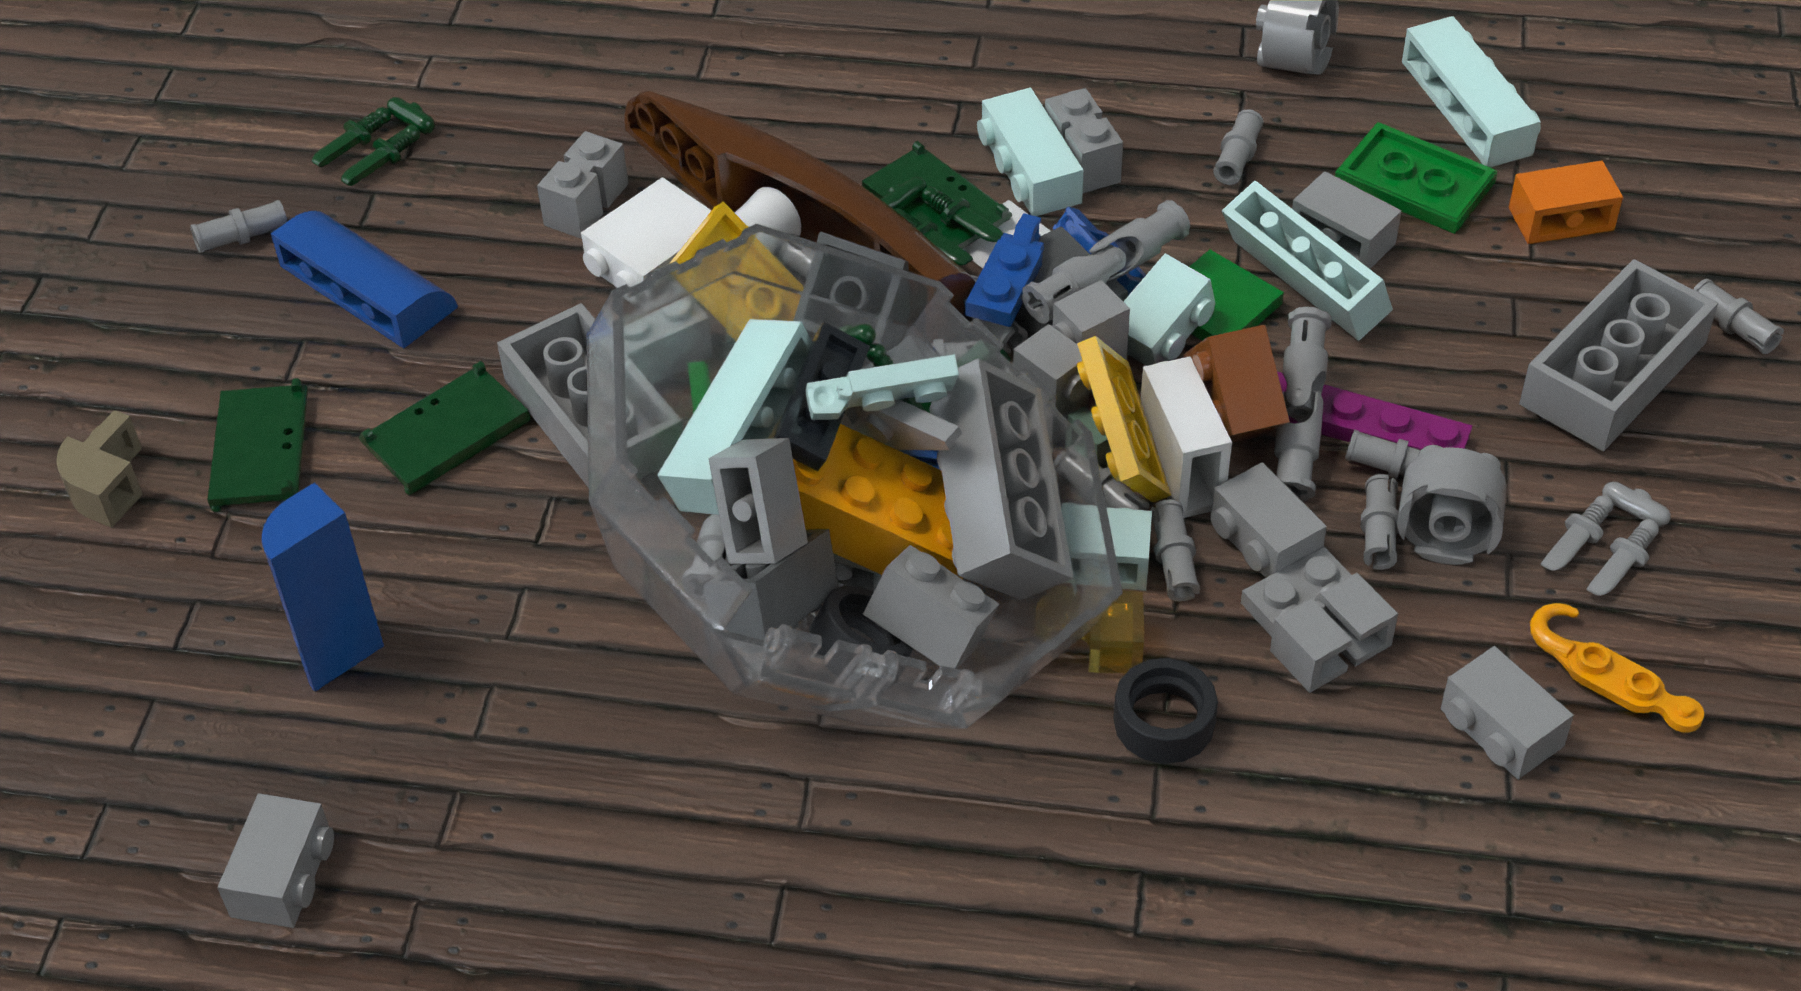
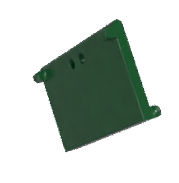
(939, 175)
(436, 438)
(251, 445)

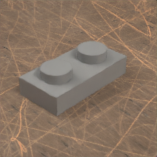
(1291, 586)

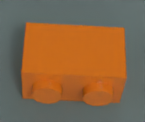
(1565, 202)

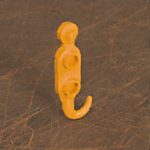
(1613, 674)

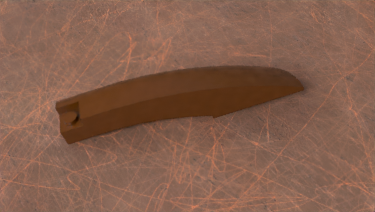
(732, 160)

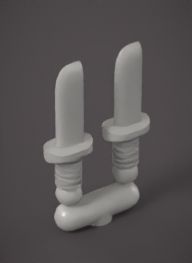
(1625, 551)

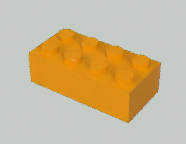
(876, 502)

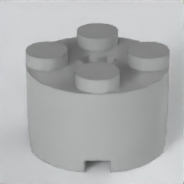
(1296, 34)
(1452, 504)

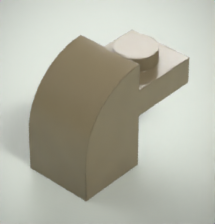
(100, 470)

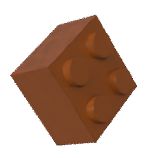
(1242, 381)

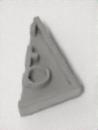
(903, 427)

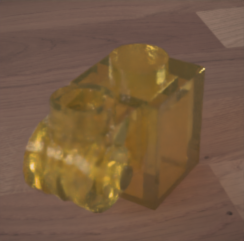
(1118, 636)

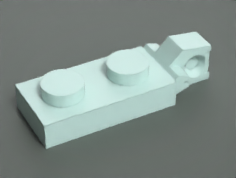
(881, 385)

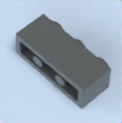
(786, 589)

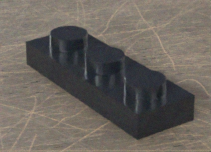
(829, 357)

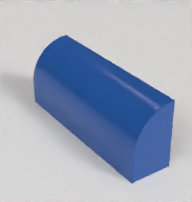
(360, 277)
(320, 585)

